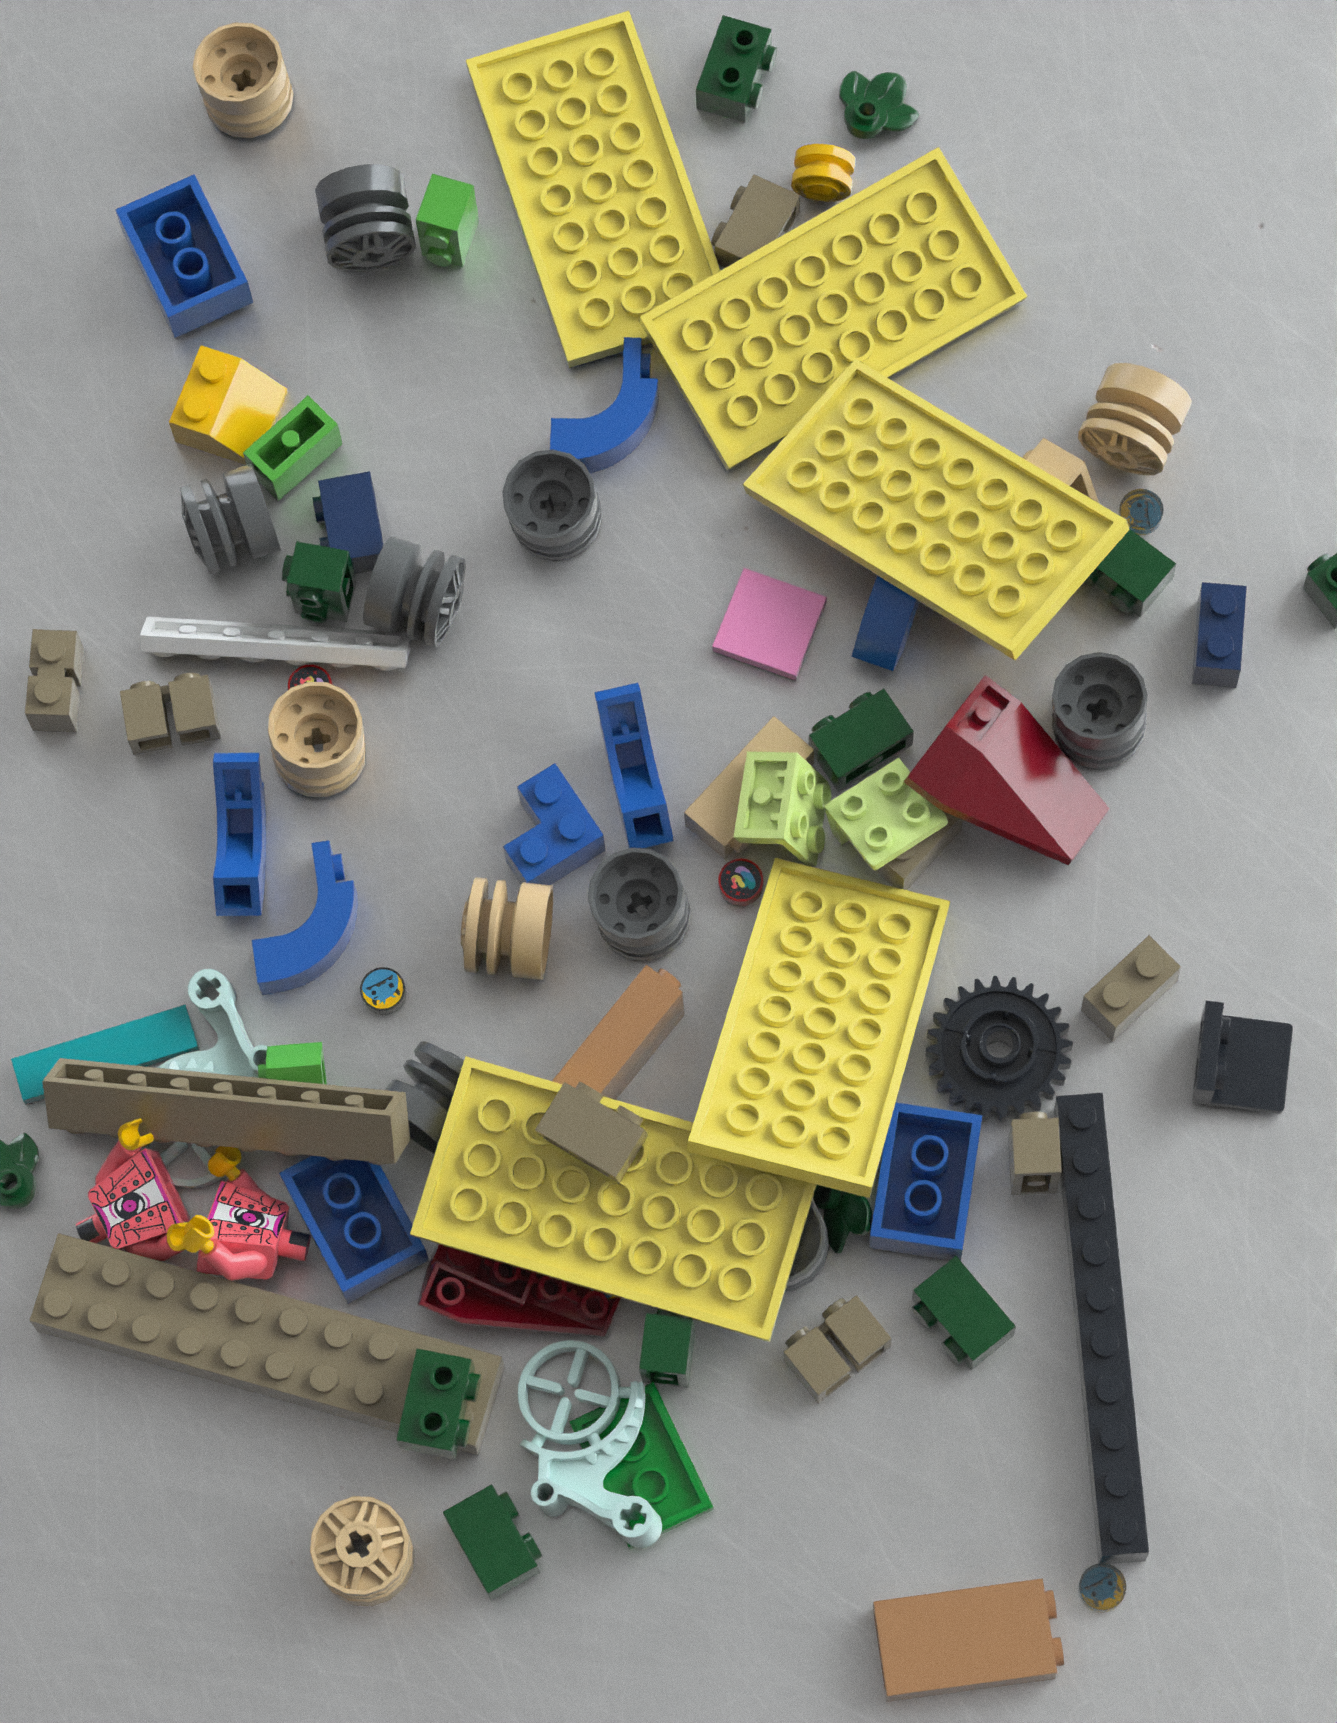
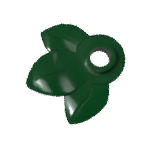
(875, 104)
(18, 1163)
(843, 1214)

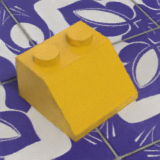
(225, 405)

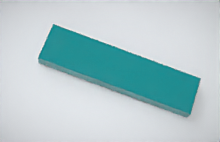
(132, 1043)

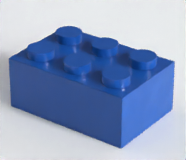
(184, 256)
(925, 1182)
(354, 1222)

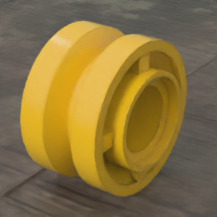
(823, 172)

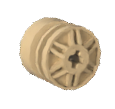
(243, 80)
(1134, 419)
(314, 716)
(508, 928)
(390, 1556)

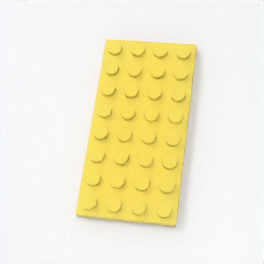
(593, 180)
(862, 281)
(936, 508)
(819, 1028)
(669, 1236)

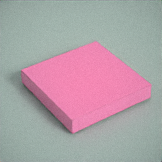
(769, 624)

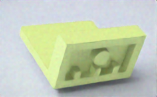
(783, 804)
(883, 816)

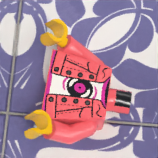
(136, 1201)
(244, 1226)

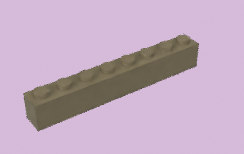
(228, 1110)

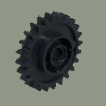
(1003, 1016)

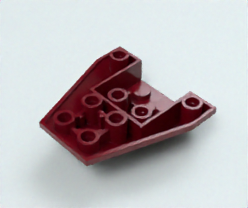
(1008, 776)
(505, 1296)

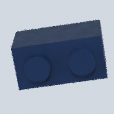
(350, 518)
(1219, 634)

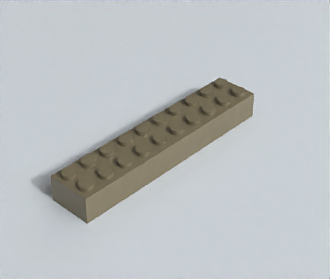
(243, 1336)

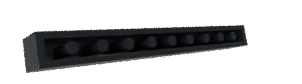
(1101, 1330)

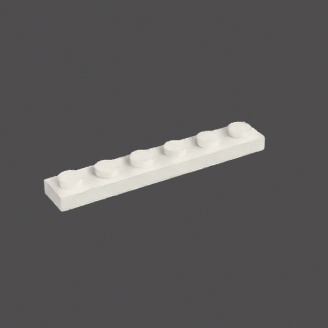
(279, 642)

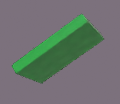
(654, 1466)

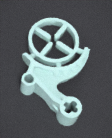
(229, 1056)
(578, 1475)

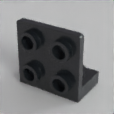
(1241, 1061)

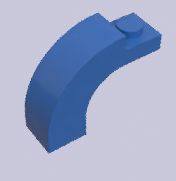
(619, 429)
(885, 625)
(633, 766)
(240, 835)
(315, 946)

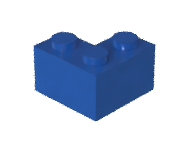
(562, 833)

